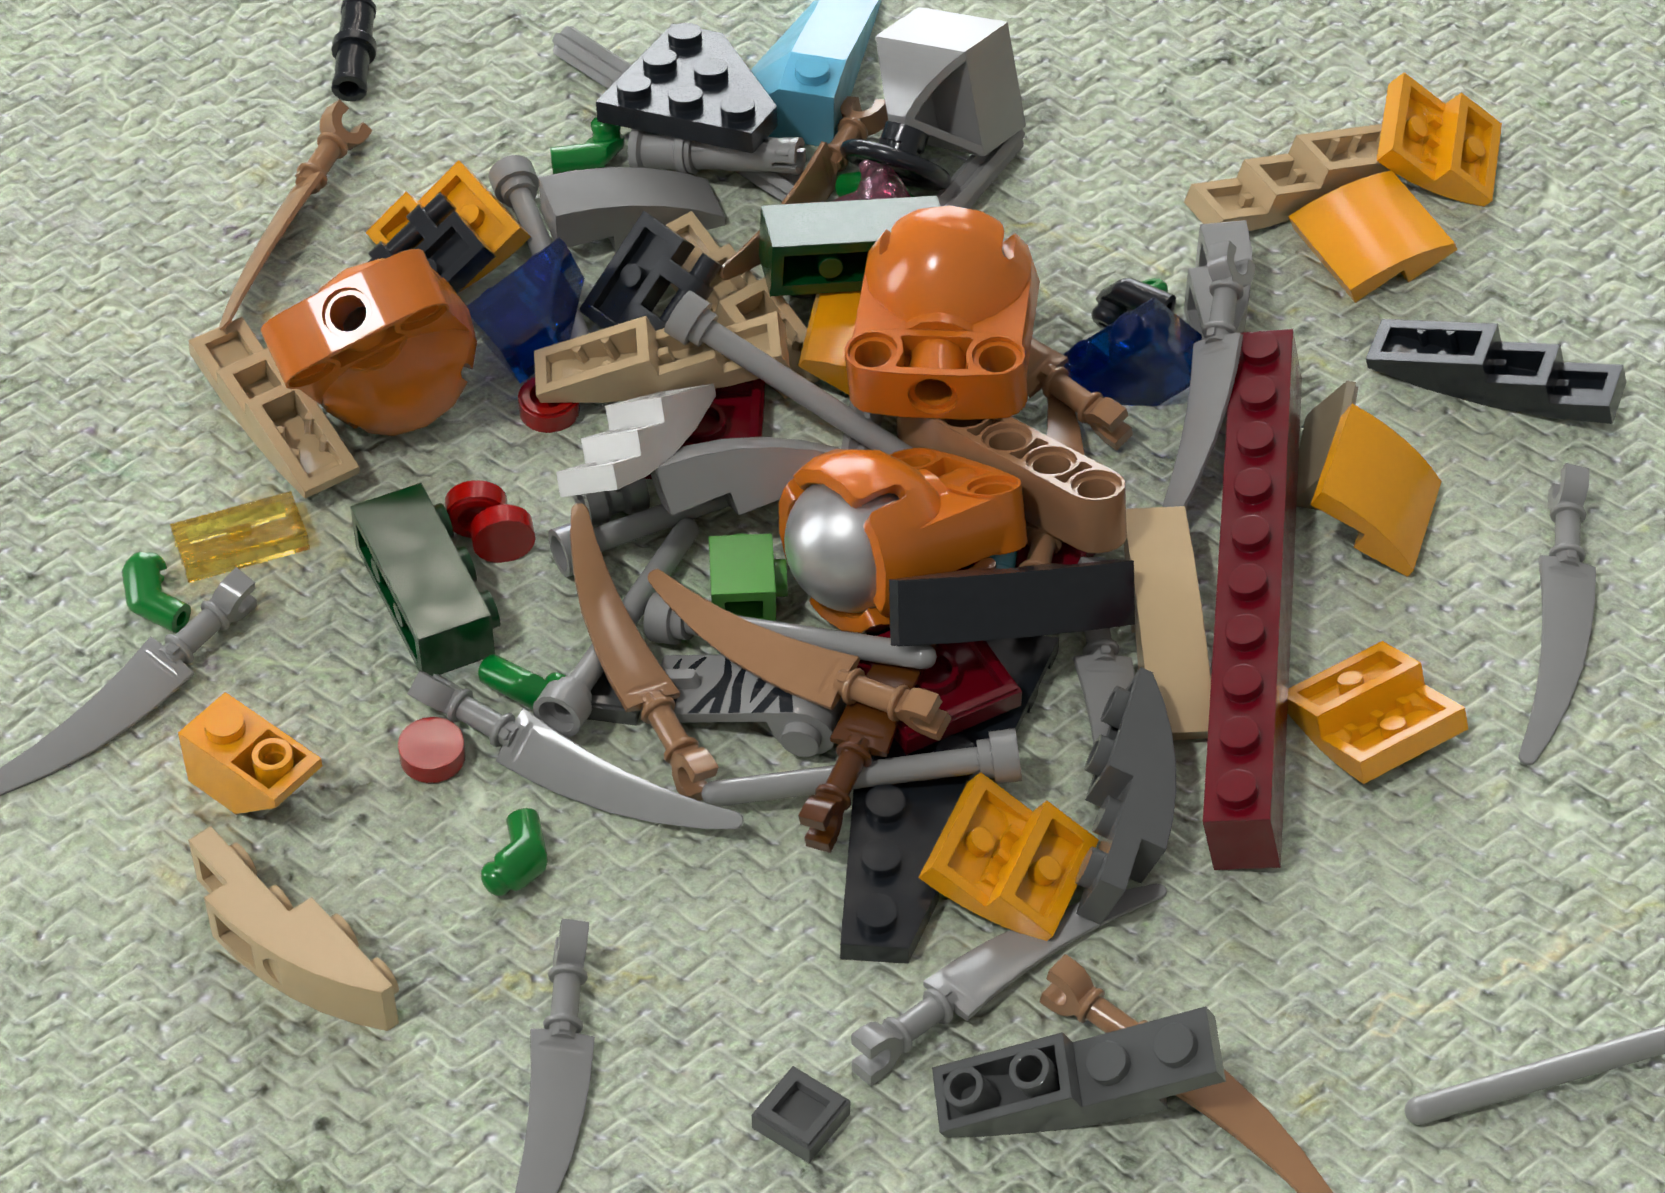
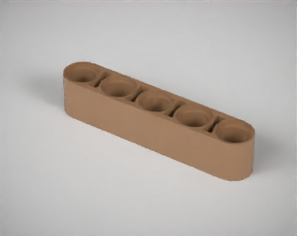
(1060, 486)

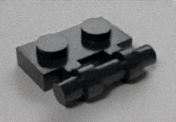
(445, 238)
(642, 272)

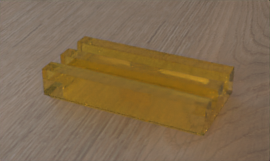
(241, 544)

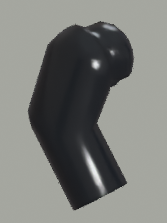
(1124, 297)

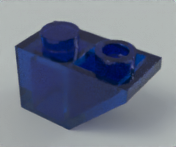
(530, 308)
(1137, 357)

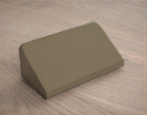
(1317, 438)

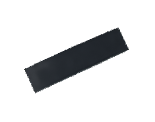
(1478, 367)
(1011, 602)

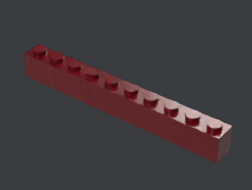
(1254, 607)

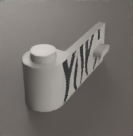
(724, 692)

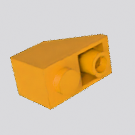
(243, 757)

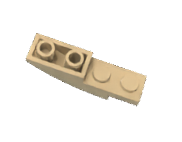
(289, 947)

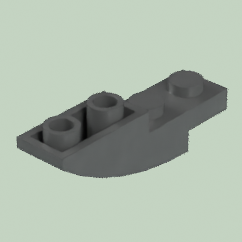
(1134, 791)
(1081, 1082)

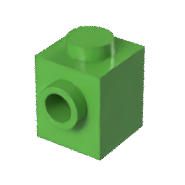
(746, 575)

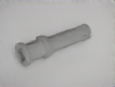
(688, 157)

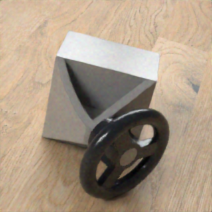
(945, 87)

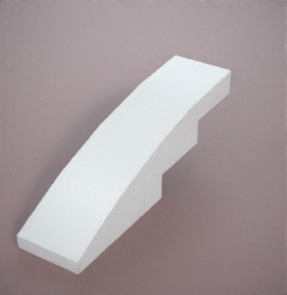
(639, 439)

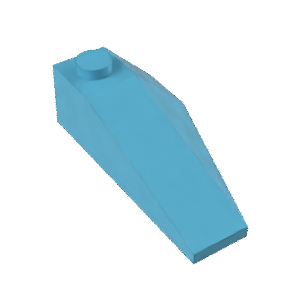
(816, 67)

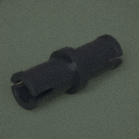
(353, 49)

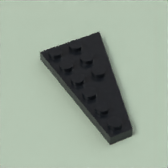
(901, 822)

